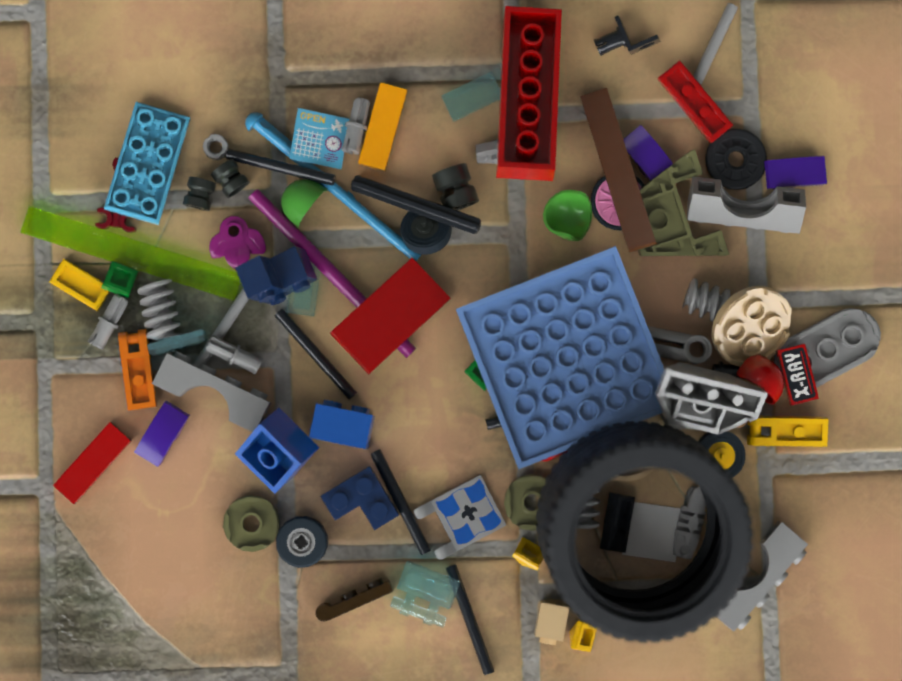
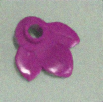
(239, 246)

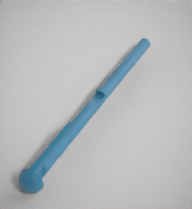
(256, 121)

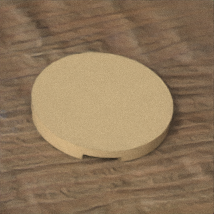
(751, 324)

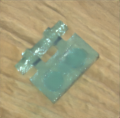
(428, 585)

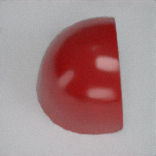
(765, 375)

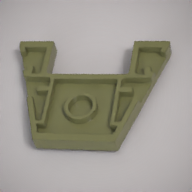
(668, 216)

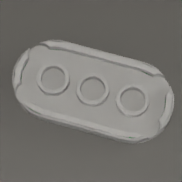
(837, 343)

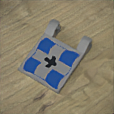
(465, 514)

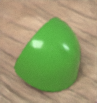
(299, 198)
(568, 215)

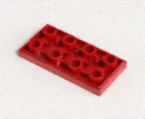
(390, 316)

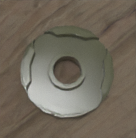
(515, 499)
(234, 523)

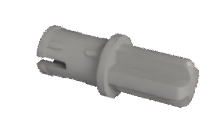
(356, 126)
(108, 322)
(234, 354)

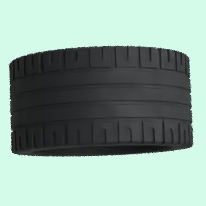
(689, 597)

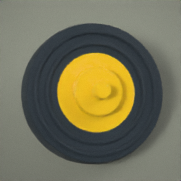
(726, 449)

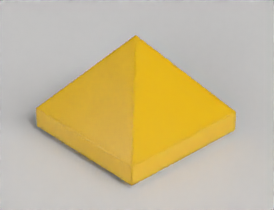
(528, 554)
(582, 636)

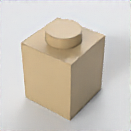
(551, 622)

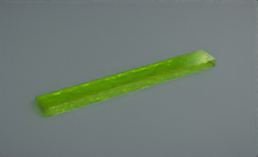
(131, 253)

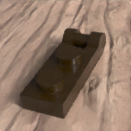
(352, 600)

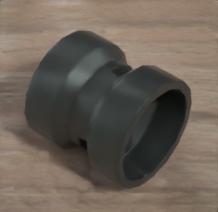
(230, 178)
(198, 196)

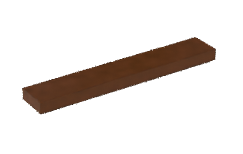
(618, 170)

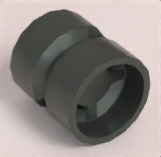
(455, 187)

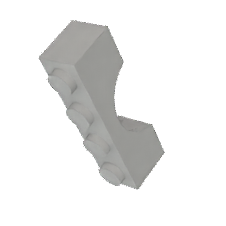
(779, 211)
(179, 376)
(780, 549)

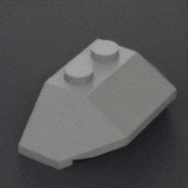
(707, 399)

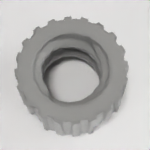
(212, 138)

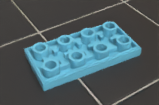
(147, 163)

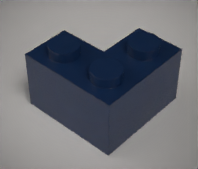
(276, 277)
(363, 491)

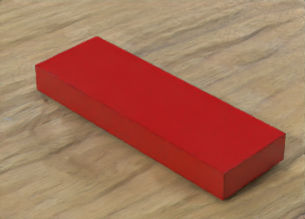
(695, 102)
(92, 463)

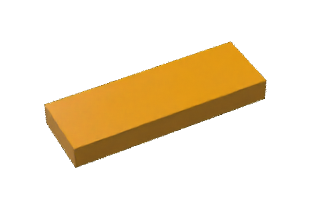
(382, 126)

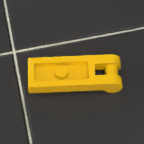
(789, 431)

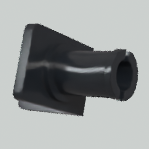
(619, 38)

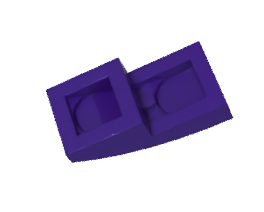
(646, 153)
(795, 172)
(162, 433)

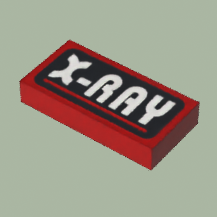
(797, 374)

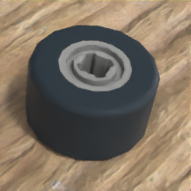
(309, 536)

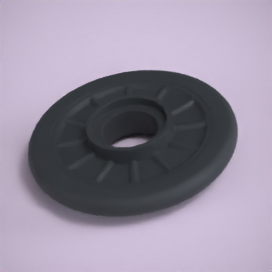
(752, 151)

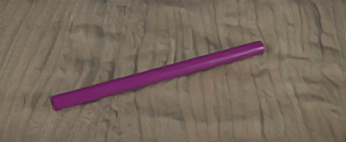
(315, 256)

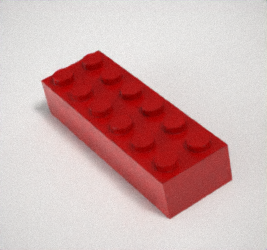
(529, 93)

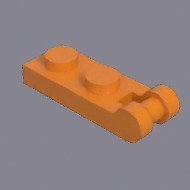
(137, 371)

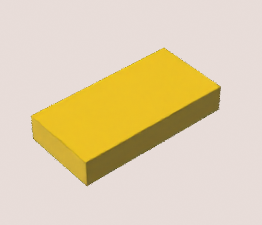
(79, 284)

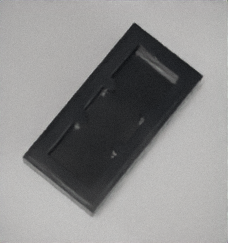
(617, 522)

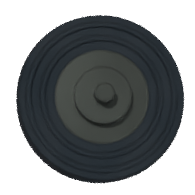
(424, 234)

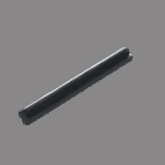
(416, 204)

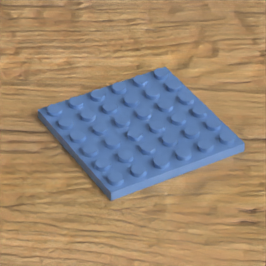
(564, 356)

